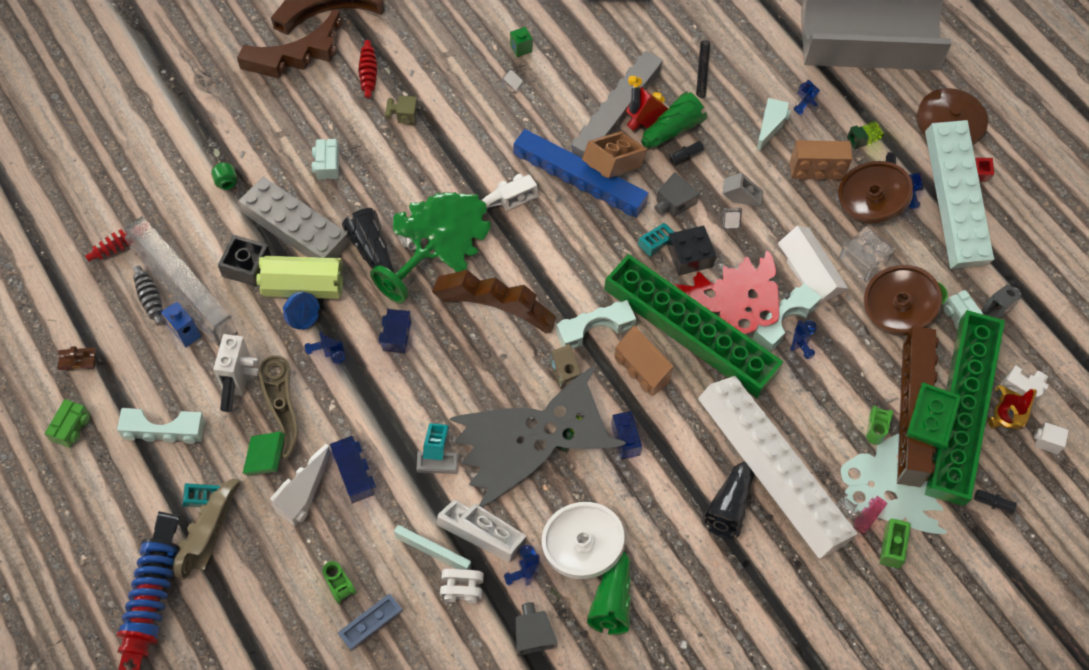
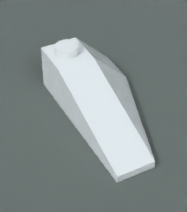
(295, 496)

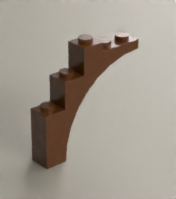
(294, 12)
(273, 60)
(492, 292)

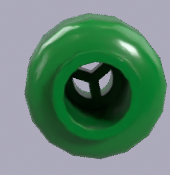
(224, 176)

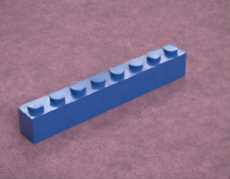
(575, 171)

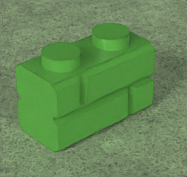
(67, 423)
(895, 543)

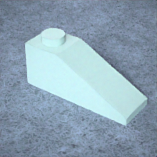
(773, 120)

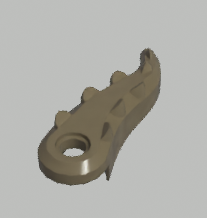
(277, 396)
(203, 534)

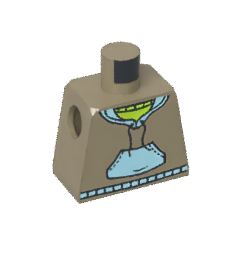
(564, 365)

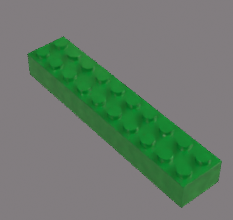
(693, 325)
(971, 377)

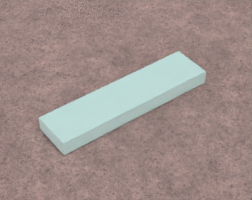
(431, 548)

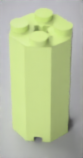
(287, 275)

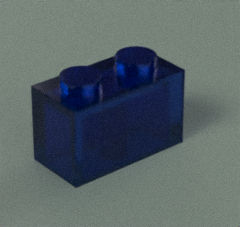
(396, 331)
(626, 430)

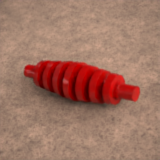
(367, 69)
(104, 249)

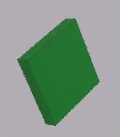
(263, 453)

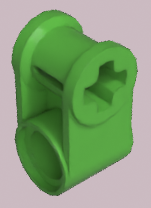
(879, 421)
(340, 584)

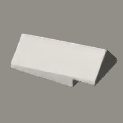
(811, 263)
(481, 529)

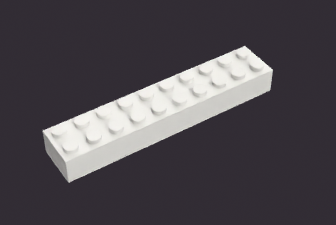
(777, 467)

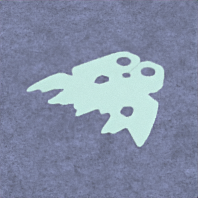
(883, 472)

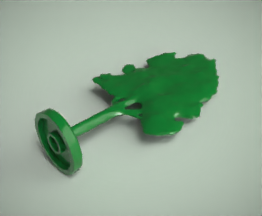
(448, 224)

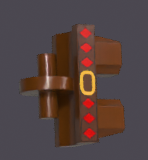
(76, 358)

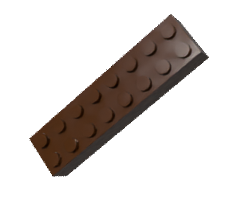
(917, 367)

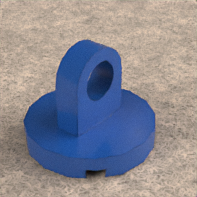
(301, 310)

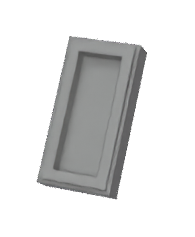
(445, 466)

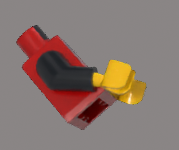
(644, 106)

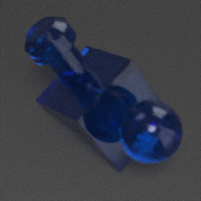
(807, 92)
(917, 182)
(802, 336)
(331, 348)
(527, 566)

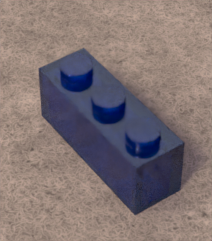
(353, 469)

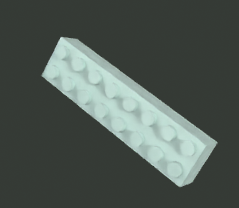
(959, 194)

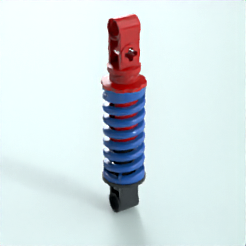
(147, 592)

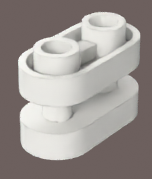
(469, 593)

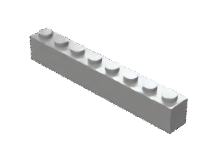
(614, 109)

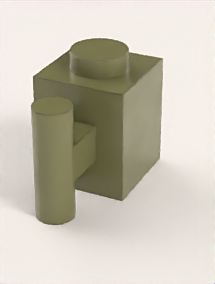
(405, 109)

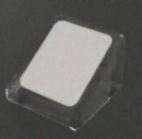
(512, 81)
(731, 218)

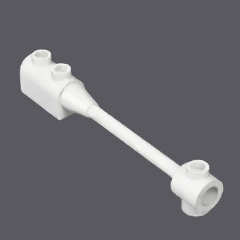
(506, 194)

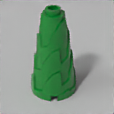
(680, 117)
(612, 600)

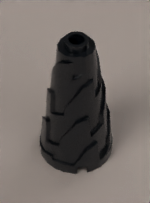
(367, 236)
(728, 506)

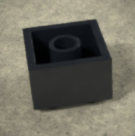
(691, 250)
(241, 259)

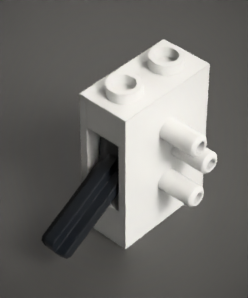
(233, 368)

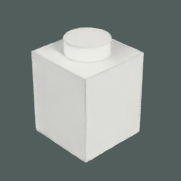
(1051, 438)

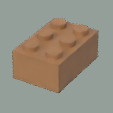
(614, 154)
(820, 159)

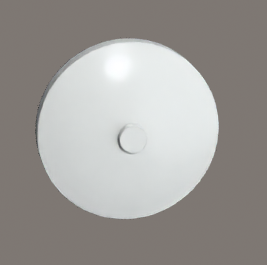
(583, 540)

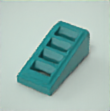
(648, 247)
(435, 442)
(196, 488)

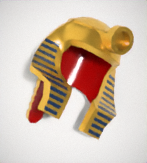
(1013, 409)

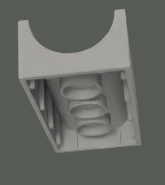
(873, 34)

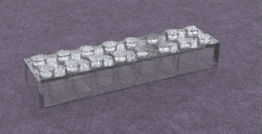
(179, 280)

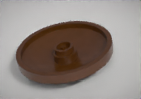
(951, 106)
(875, 192)
(902, 299)

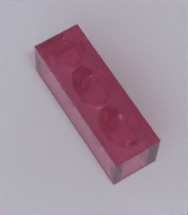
(869, 514)

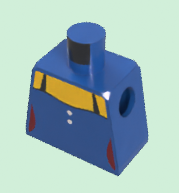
(177, 319)

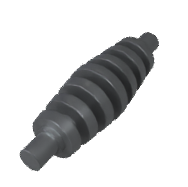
(148, 295)

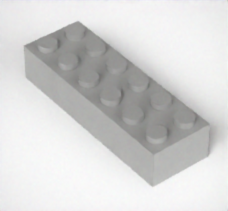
(293, 221)

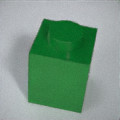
(521, 41)

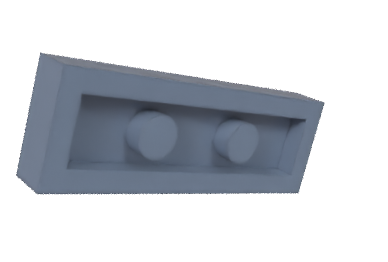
(370, 622)

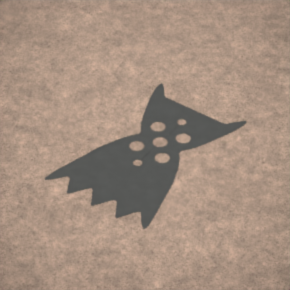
(508, 462)

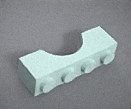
(800, 303)
(617, 317)
(186, 427)

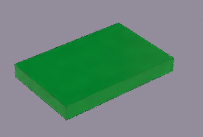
(933, 416)

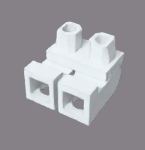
(1021, 384)

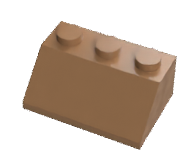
(643, 361)

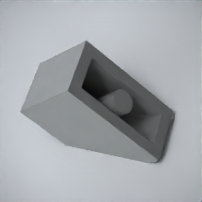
(742, 190)

